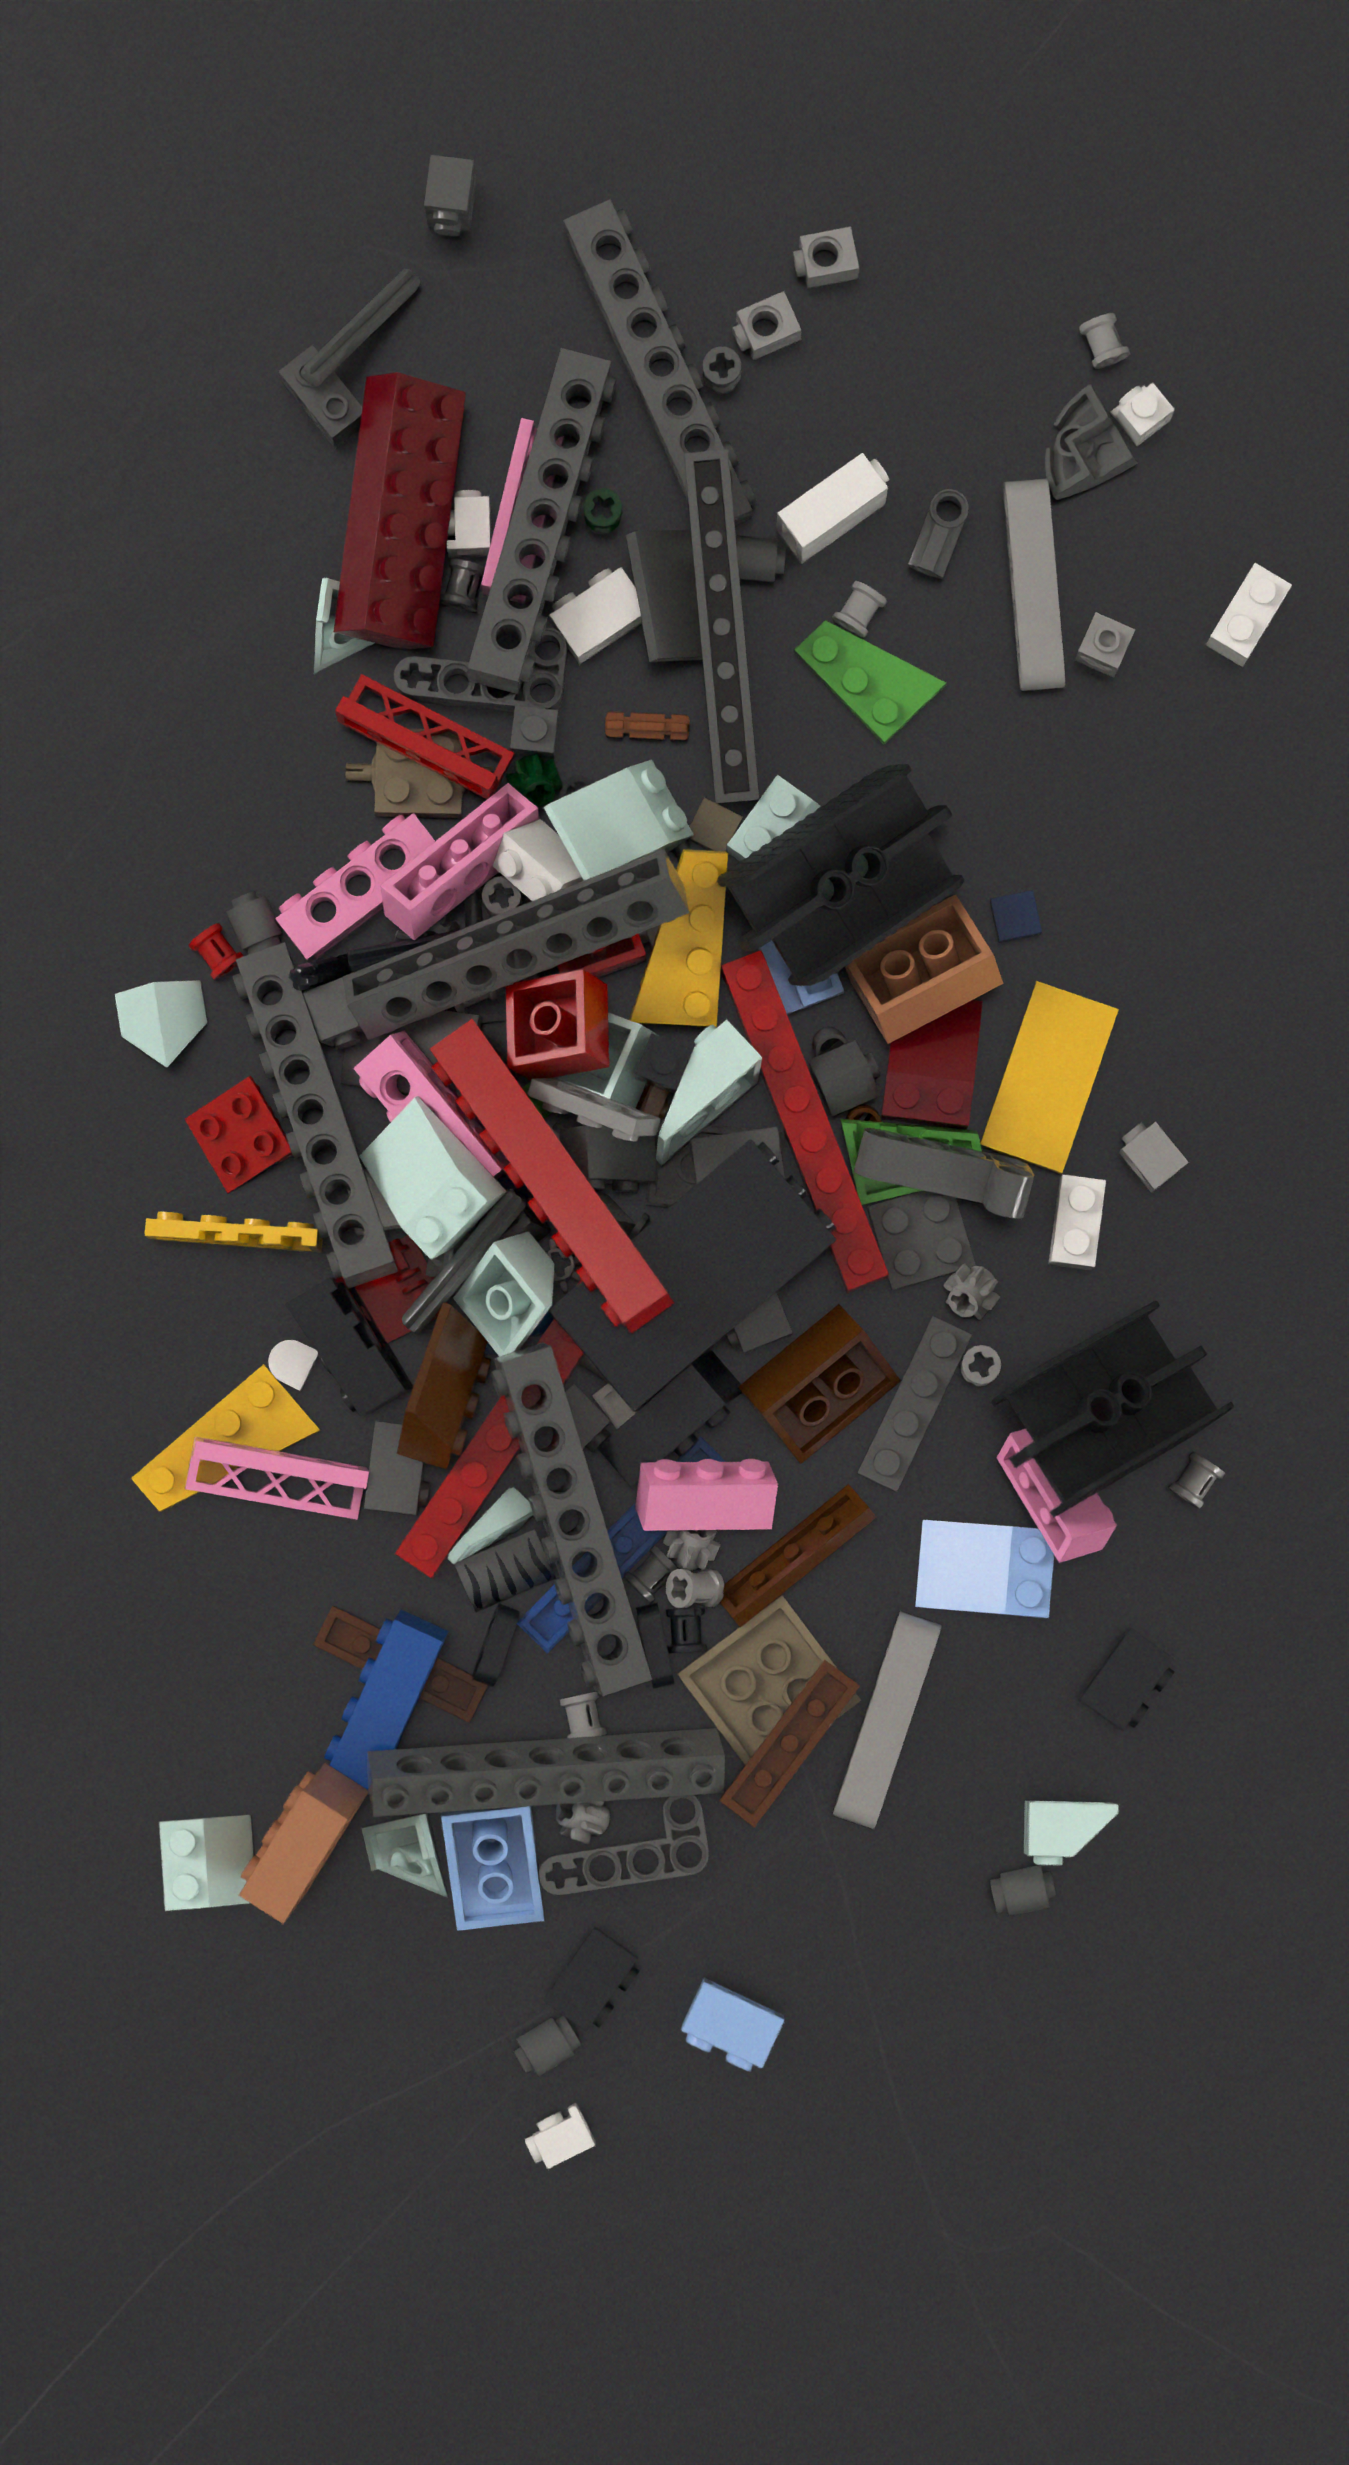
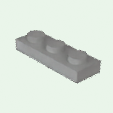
(593, 1108)

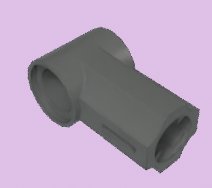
(938, 536)

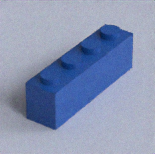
(389, 1693)

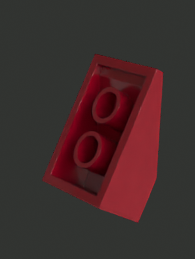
(934, 1071)

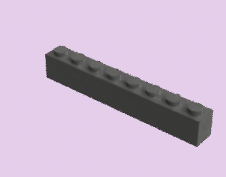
(721, 626)

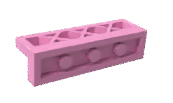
(517, 467)
(277, 1462)

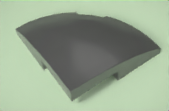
(1086, 448)

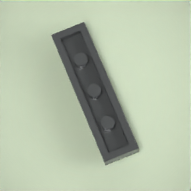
(914, 1404)

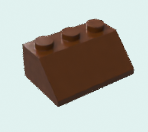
(819, 1383)
(444, 1390)

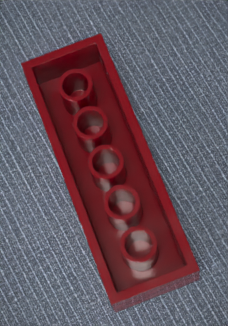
(399, 511)

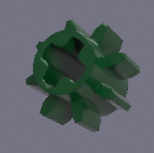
(535, 779)

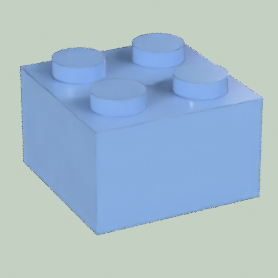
(732, 2024)

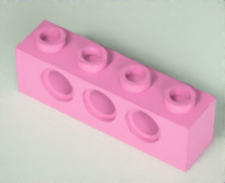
(454, 863)
(316, 938)
(401, 1056)

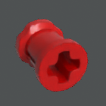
(215, 951)

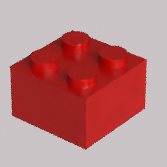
(557, 1025)

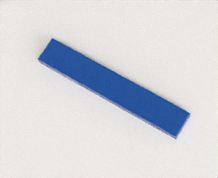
(548, 1617)

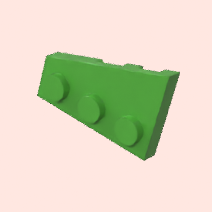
(868, 680)
(874, 1190)

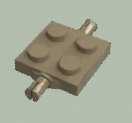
(409, 787)

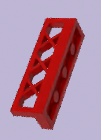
(415, 746)

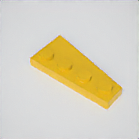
(685, 960)
(252, 1233)
(253, 1415)

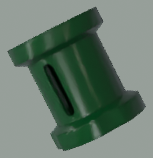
(605, 498)

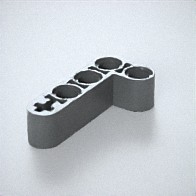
(477, 695)
(946, 1169)
(623, 1856)

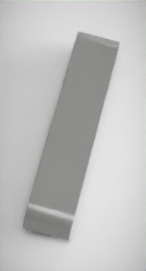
(1034, 584)
(887, 1720)

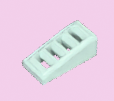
(502, 1519)

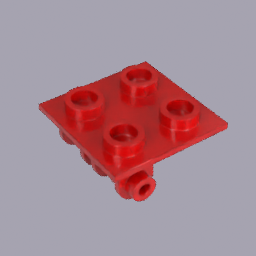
(239, 1134)
(394, 1294)

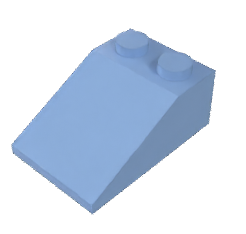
(984, 1569)
(493, 1867)

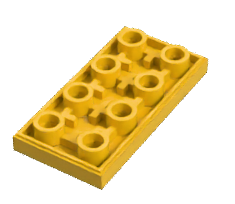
(1049, 1077)

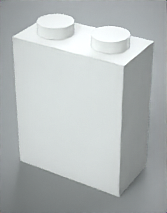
(833, 507)

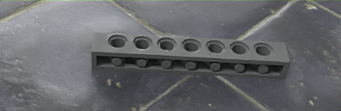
(606, 225)
(573, 376)
(516, 944)
(372, 1255)
(627, 1662)
(545, 1772)

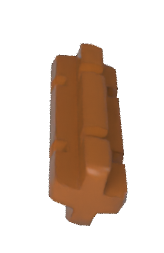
(647, 725)

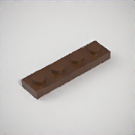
(795, 1555)
(356, 1642)
(789, 1743)

